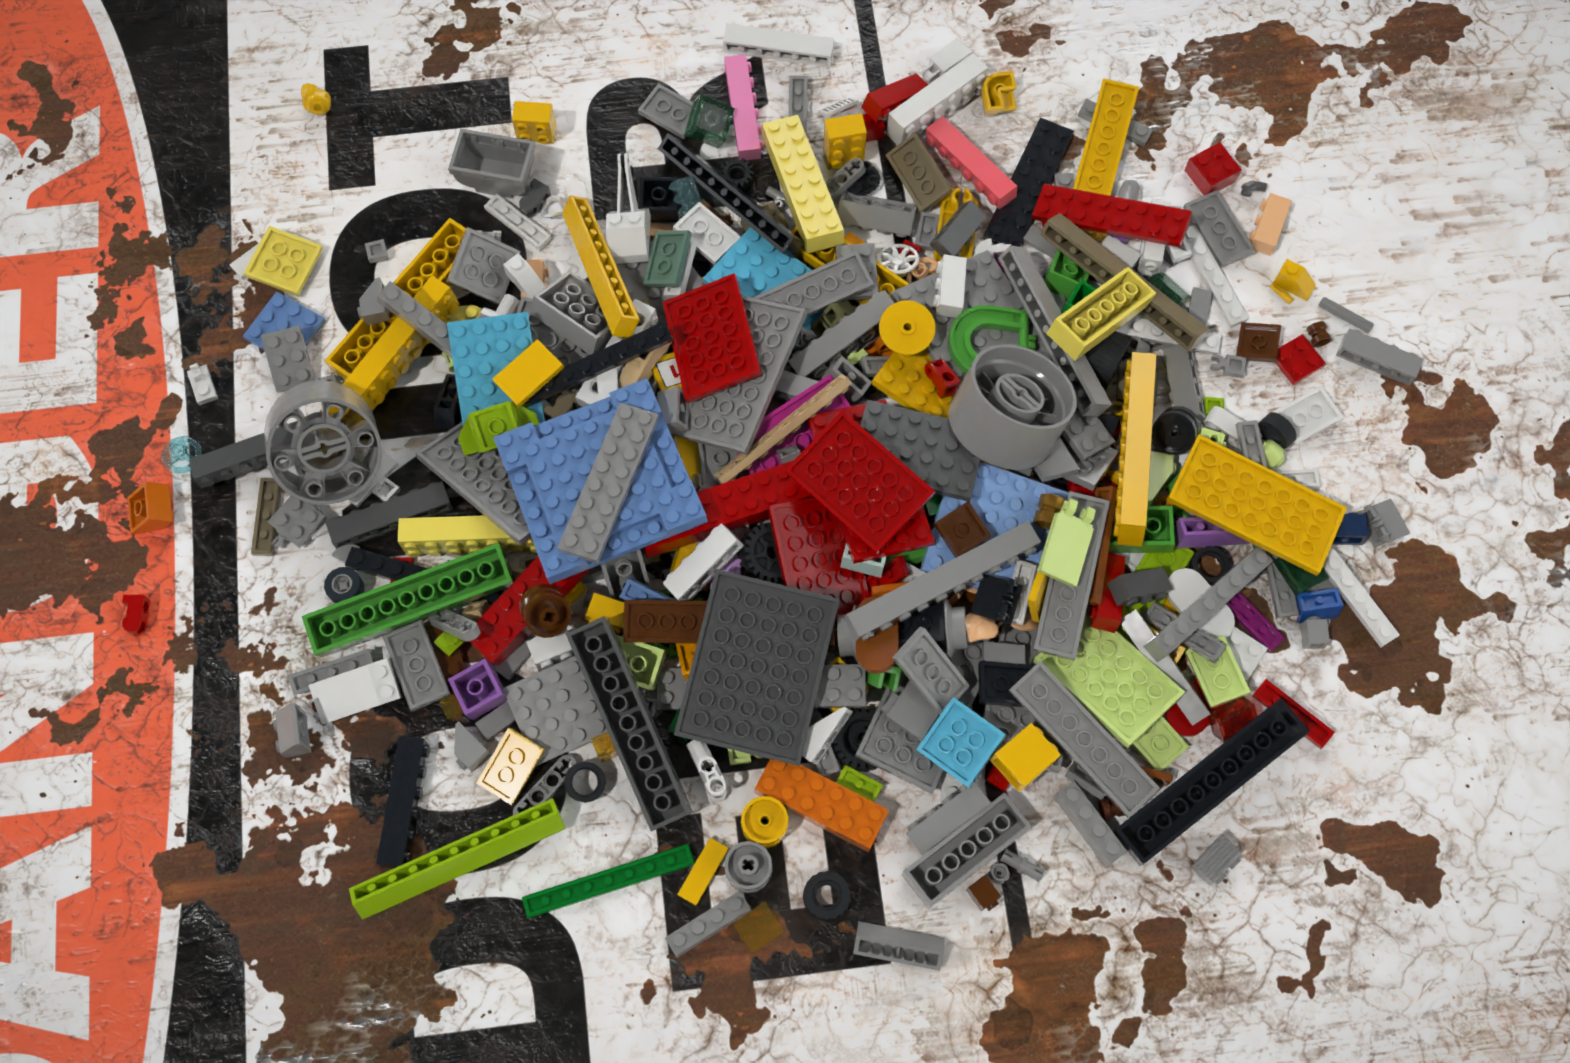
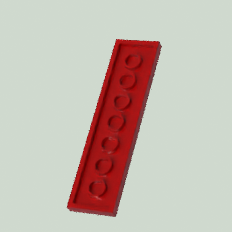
(1114, 215)

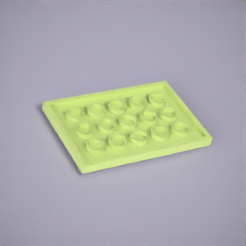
(1114, 683)

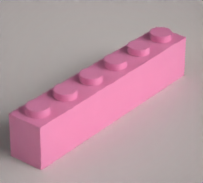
(743, 100)

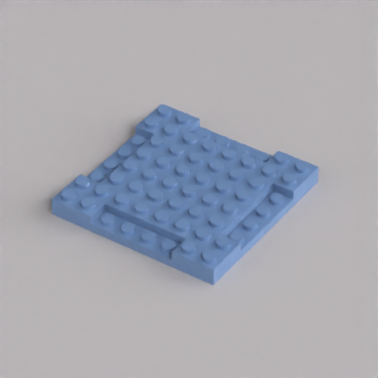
(552, 465)

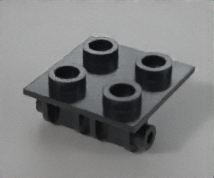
(997, 599)

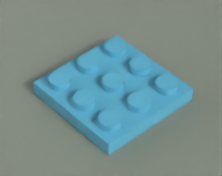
(961, 742)

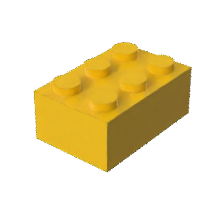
(844, 140)

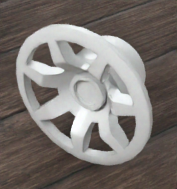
(899, 262)

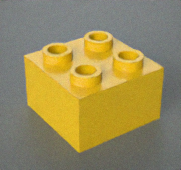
(534, 121)

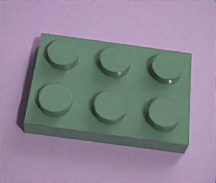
(667, 258)

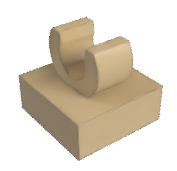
(475, 610)

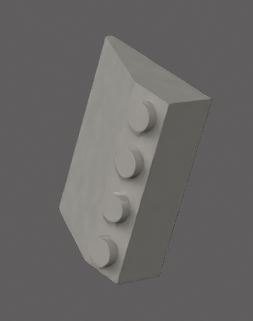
(573, 312)

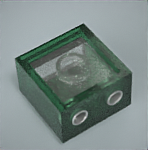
(709, 121)

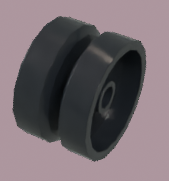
(1165, 427)

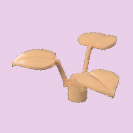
(984, 628)

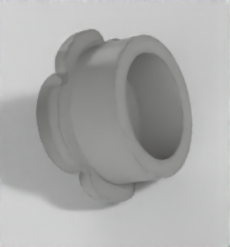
(1003, 868)

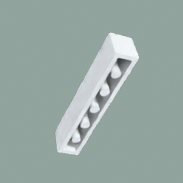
(778, 45)

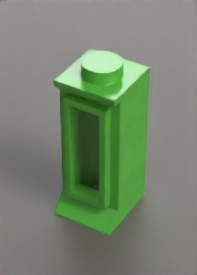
(888, 679)

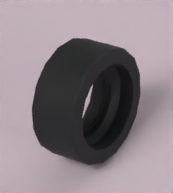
(1278, 429)
(1214, 552)
(601, 782)

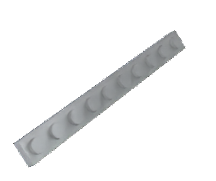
(1282, 595)

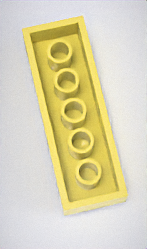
(1101, 313)

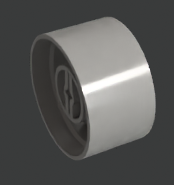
(1012, 407)
(315, 449)

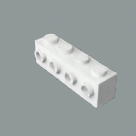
(702, 563)

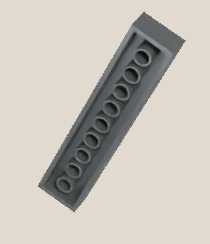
(629, 723)

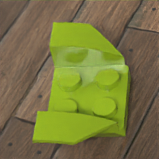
(492, 421)

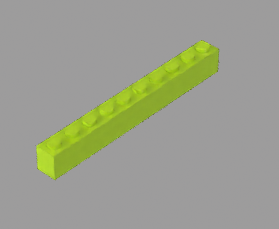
(456, 859)

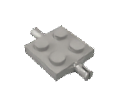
(295, 522)

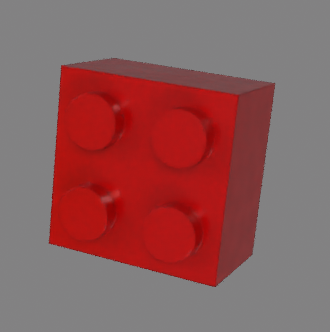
(1213, 169)

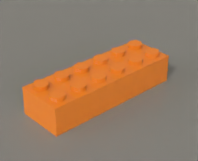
(823, 802)

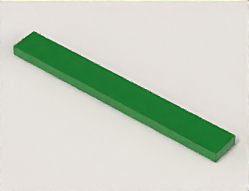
(607, 881)

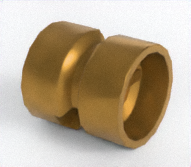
(1048, 505)

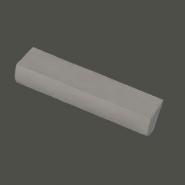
(899, 945)

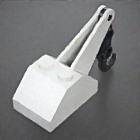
(628, 229)

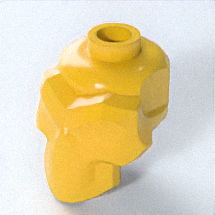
(315, 99)

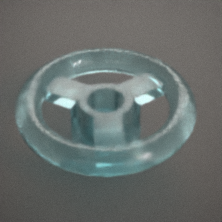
(176, 446)

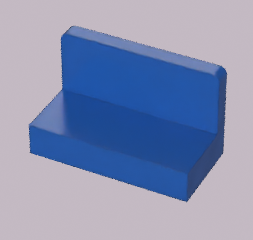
(1321, 603)

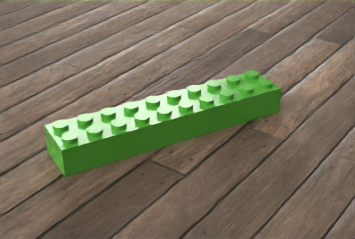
(408, 600)

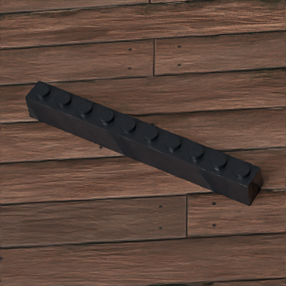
(731, 196)

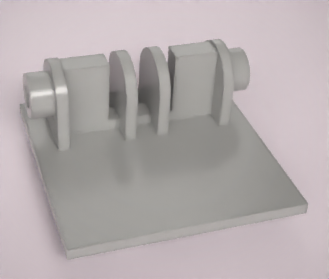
(1384, 523)

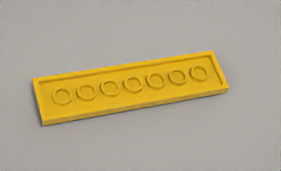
(1106, 137)

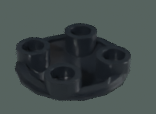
(867, 182)

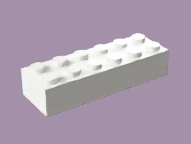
(937, 99)

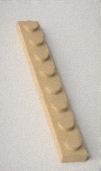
(786, 426)

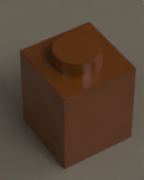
(984, 894)

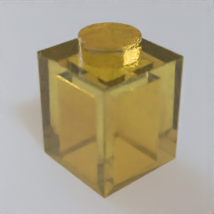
(604, 747)

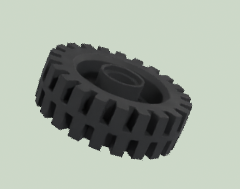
(755, 556)
(846, 742)

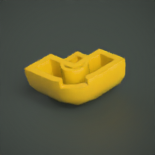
(998, 93)

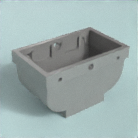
(492, 162)

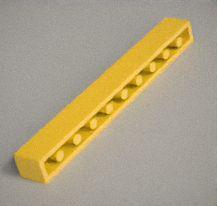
(600, 267)

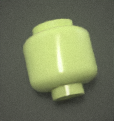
(1273, 453)

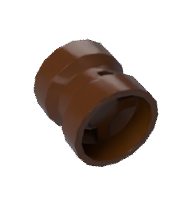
(1319, 334)

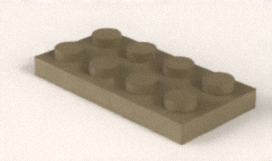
(919, 172)

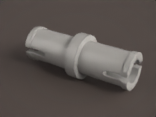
(1022, 865)

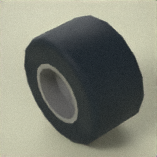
(343, 579)

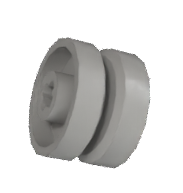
(748, 854)

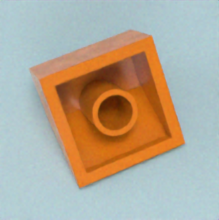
(149, 508)

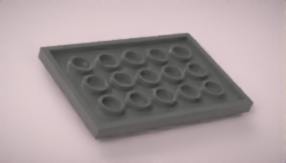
(925, 447)

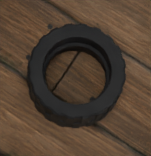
(1107, 357)

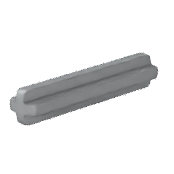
(1346, 314)

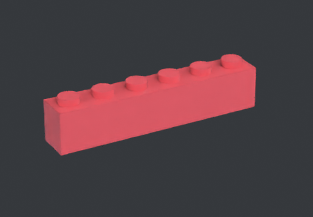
(971, 162)

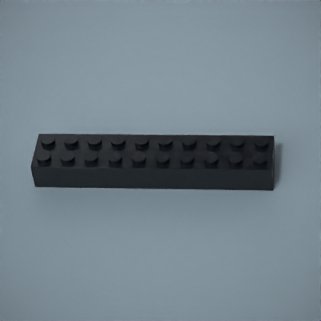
(1210, 782)

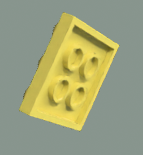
(283, 261)

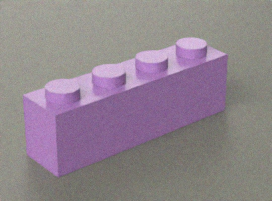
(1200, 533)

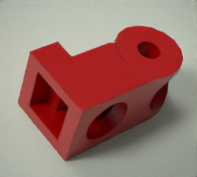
(942, 378)
(136, 614)

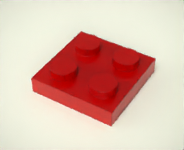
(1298, 359)

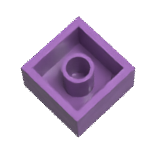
(478, 689)

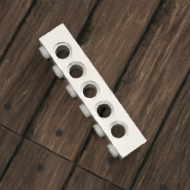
(648, 318)

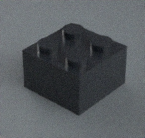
(659, 199)

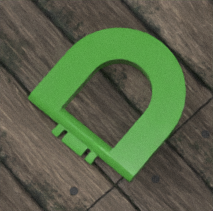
(985, 317)

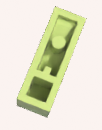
(1160, 472)

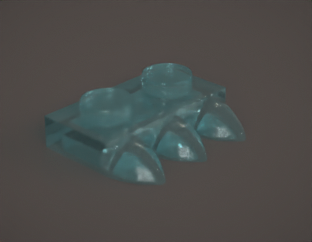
(686, 195)

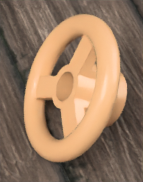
(922, 270)

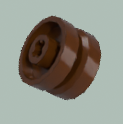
(545, 610)

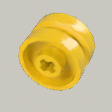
(764, 808)

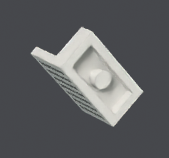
(842, 108)

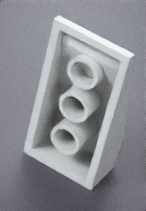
(355, 690)

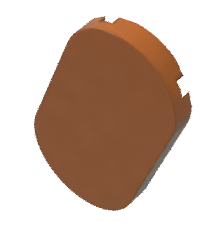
(877, 652)

